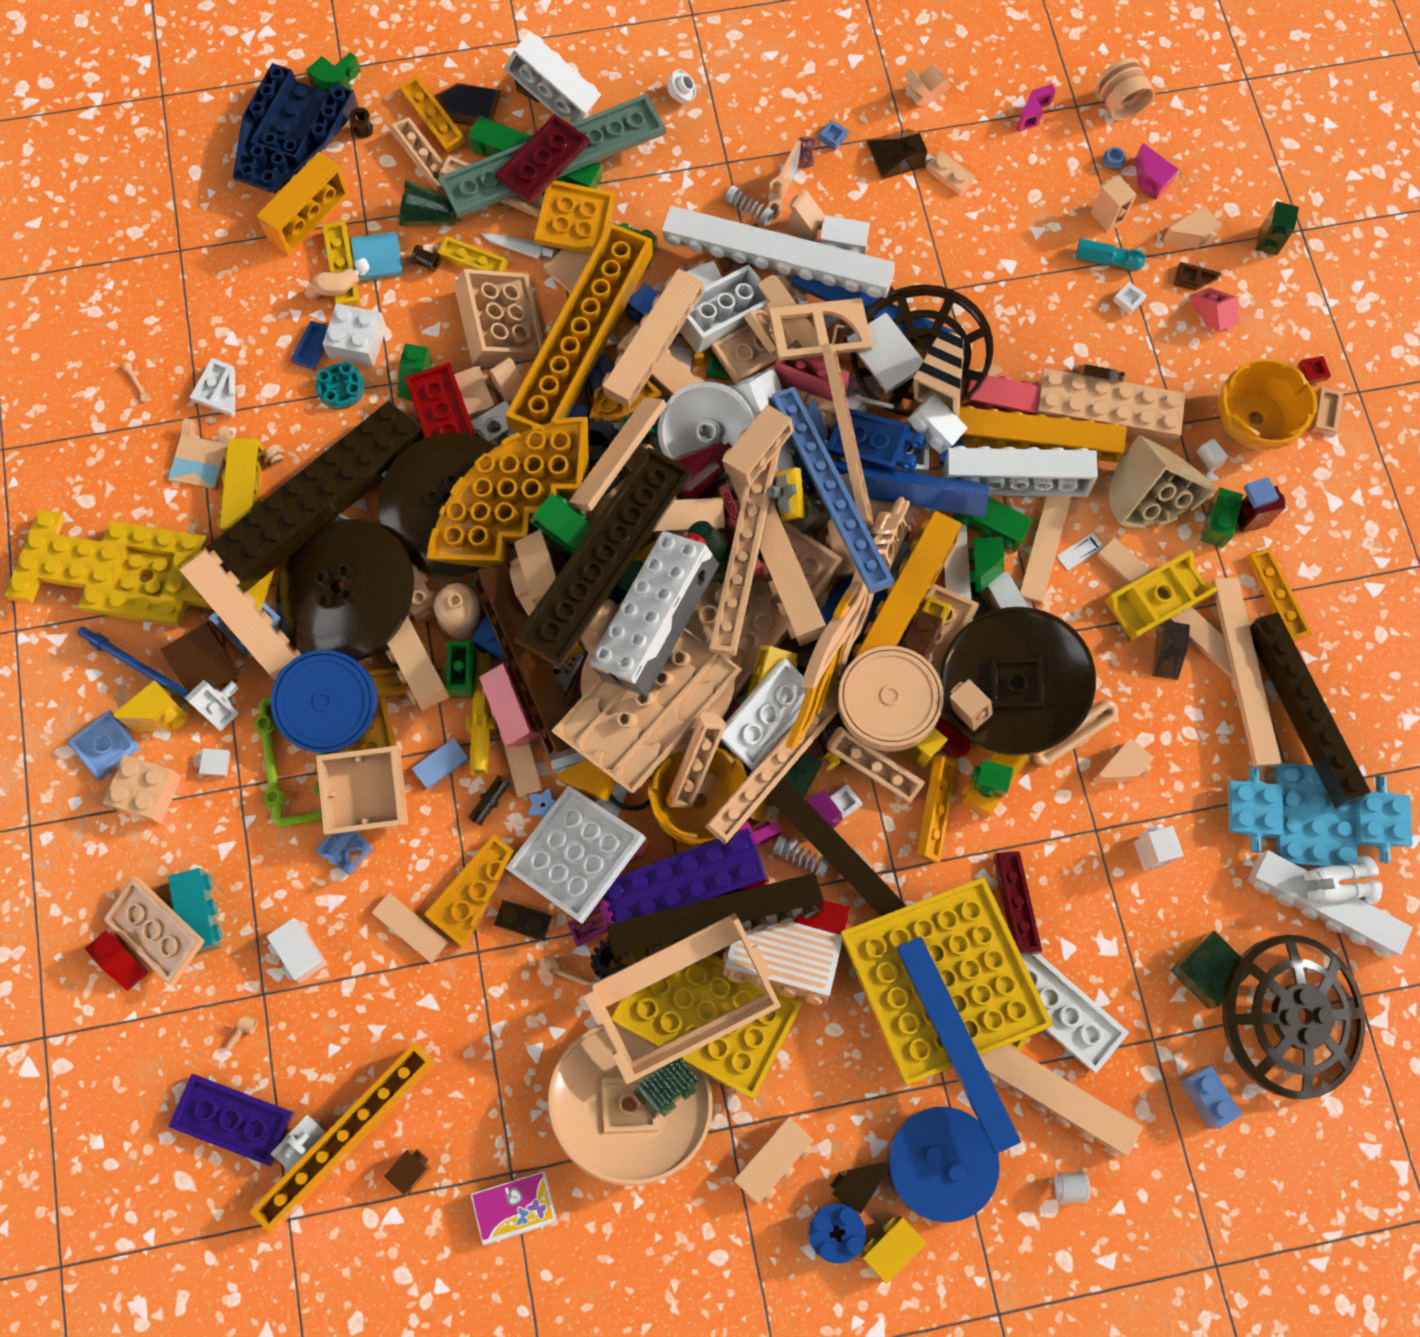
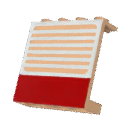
(797, 954)

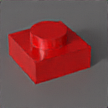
(1315, 369)

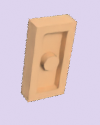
(950, 173)

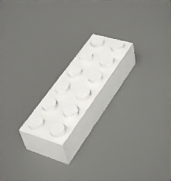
(1025, 470)

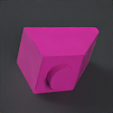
(1153, 172)

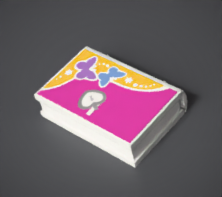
(514, 1208)

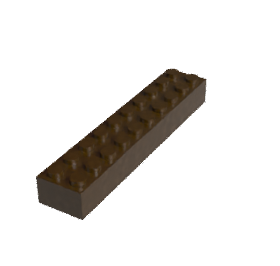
(315, 496)

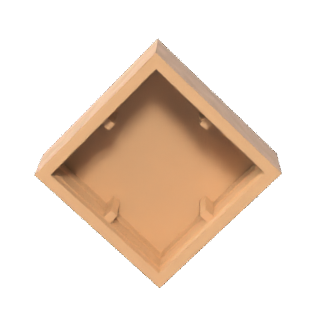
(534, 568)
(362, 790)

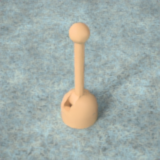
(550, 967)

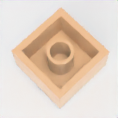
(142, 789)

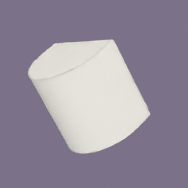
(1212, 455)

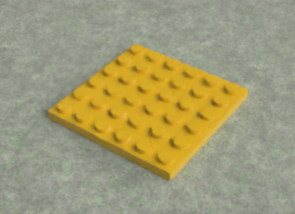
(975, 963)

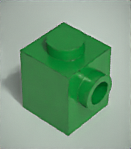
(991, 779)

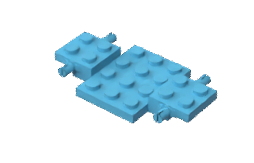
(1308, 825)

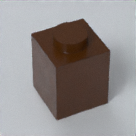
(408, 1171)

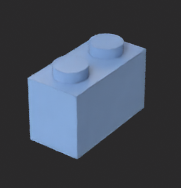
(1210, 1097)

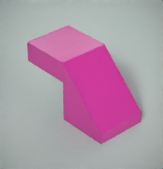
(1033, 110)

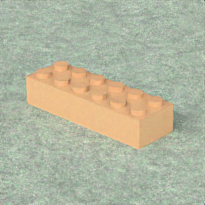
(1143, 409)

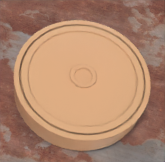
(890, 698)

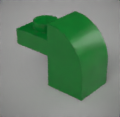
(324, 74)

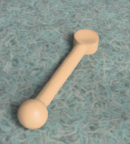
(145, 397)

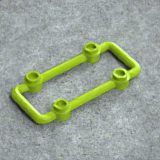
(274, 797)

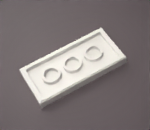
(765, 714)

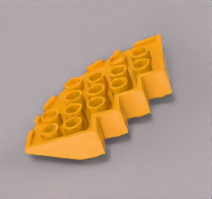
(505, 489)

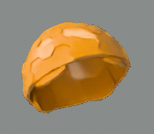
(1273, 394)
(720, 783)

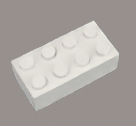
(551, 79)
(723, 308)

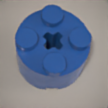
(849, 1242)

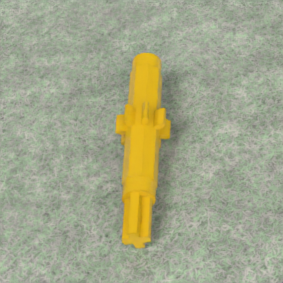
(481, 722)

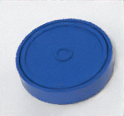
(324, 701)
(942, 1164)

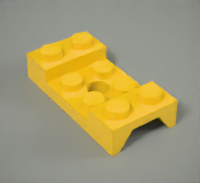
(1140, 607)

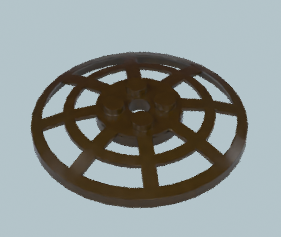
(923, 337)
(1286, 1017)

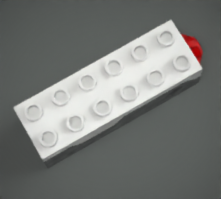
(654, 612)

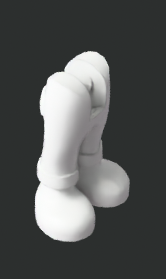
(1332, 891)

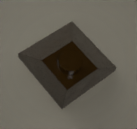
(898, 152)

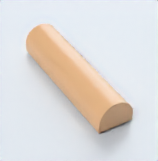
(419, 151)
(696, 761)
(875, 764)

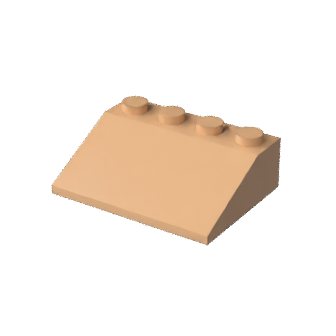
(498, 316)

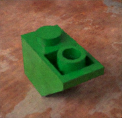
(987, 559)

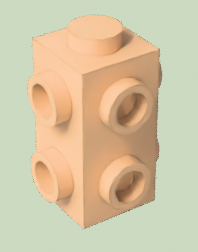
(423, 600)

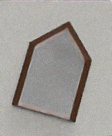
(467, 102)

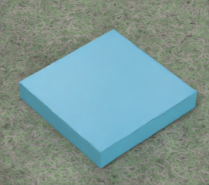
(381, 253)

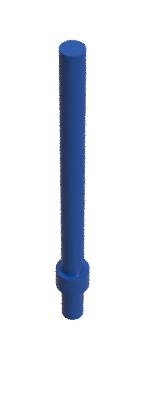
(101, 643)

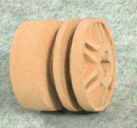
(1125, 89)

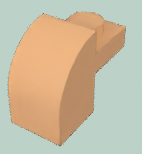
(927, 85)

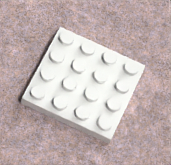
(575, 854)

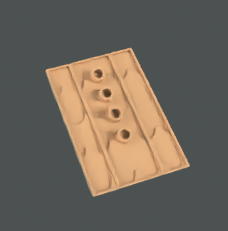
(635, 733)

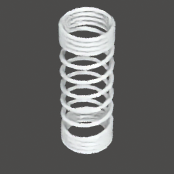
(732, 196)
(777, 849)

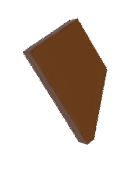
(1194, 277)

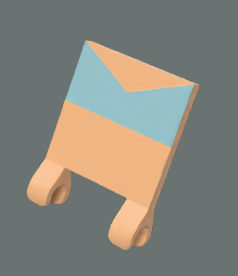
(785, 178)
(199, 460)

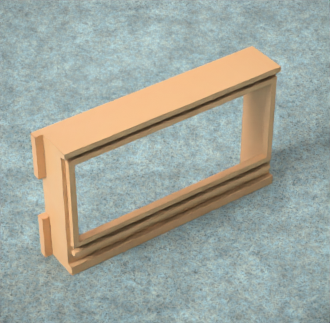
(664, 964)

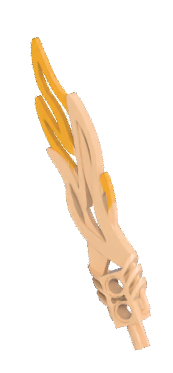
(847, 623)

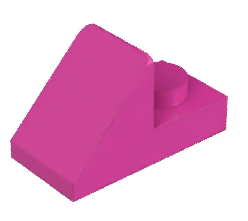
(764, 832)

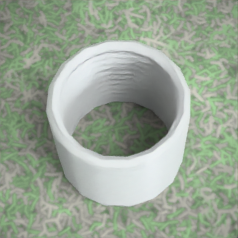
(1072, 1187)

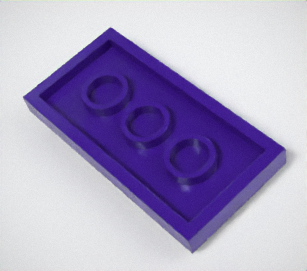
(231, 1119)

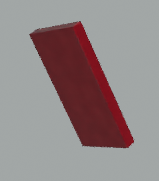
(542, 159)

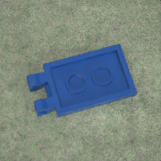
(880, 441)

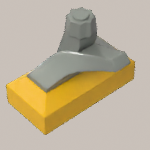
(788, 494)

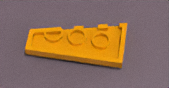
(468, 895)

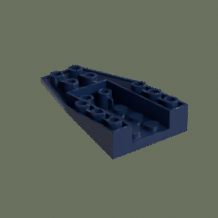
(287, 128)

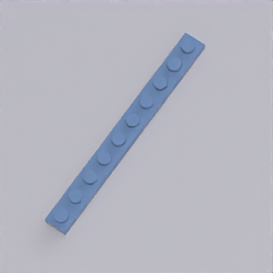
(834, 493)

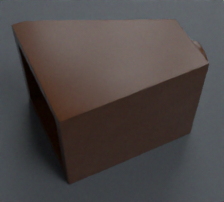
(201, 657)

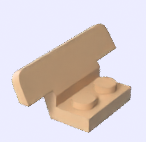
(794, 329)

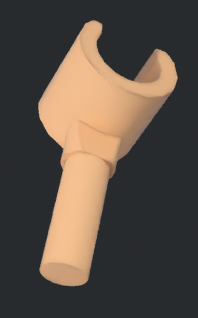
(245, 1024)

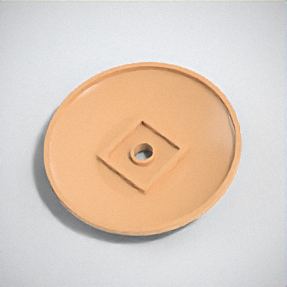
(603, 1136)

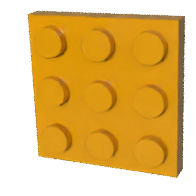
(573, 217)

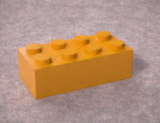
(303, 203)

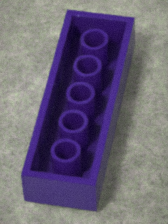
(688, 878)

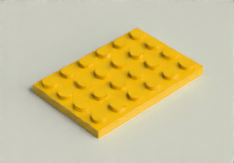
(697, 997)

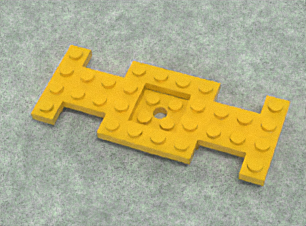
(114, 572)

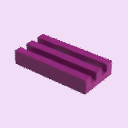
(606, 918)

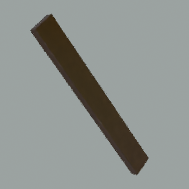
(834, 848)

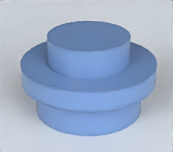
(1114, 158)

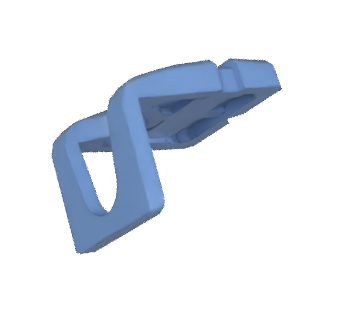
(338, 848)

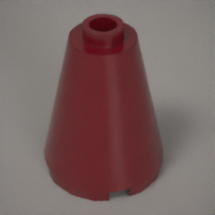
(705, 466)

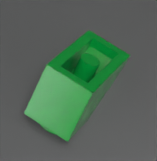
(413, 360)

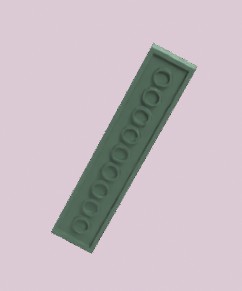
(609, 134)

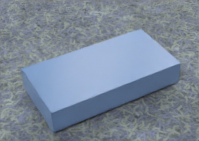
(440, 764)

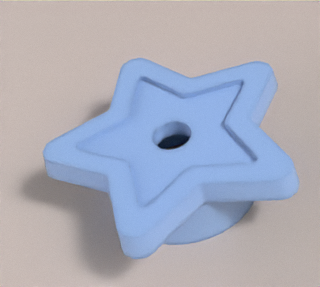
(536, 801)

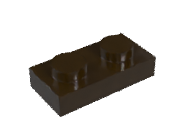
(523, 920)

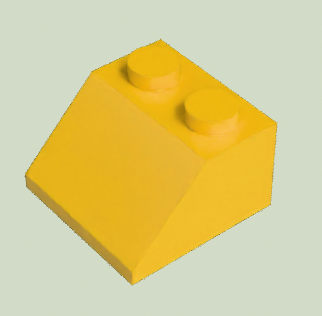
(152, 711)

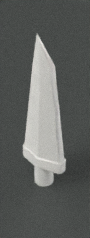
(520, 245)

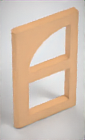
(848, 310)

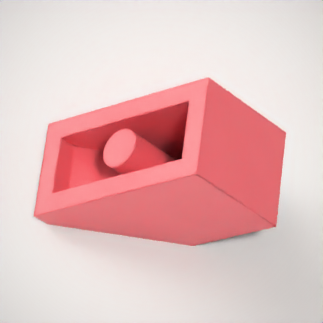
(1216, 308)

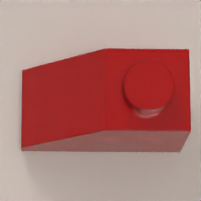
(116, 959)

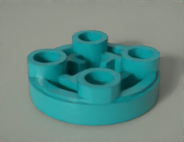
(340, 385)

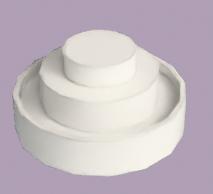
(681, 86)

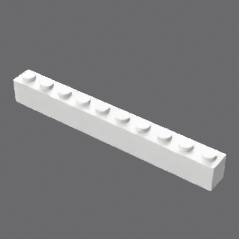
(778, 252)

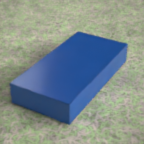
(310, 347)

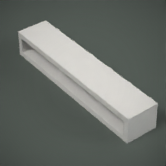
(1352, 916)

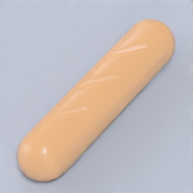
(1099, 717)

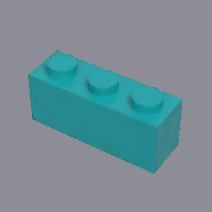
(195, 905)

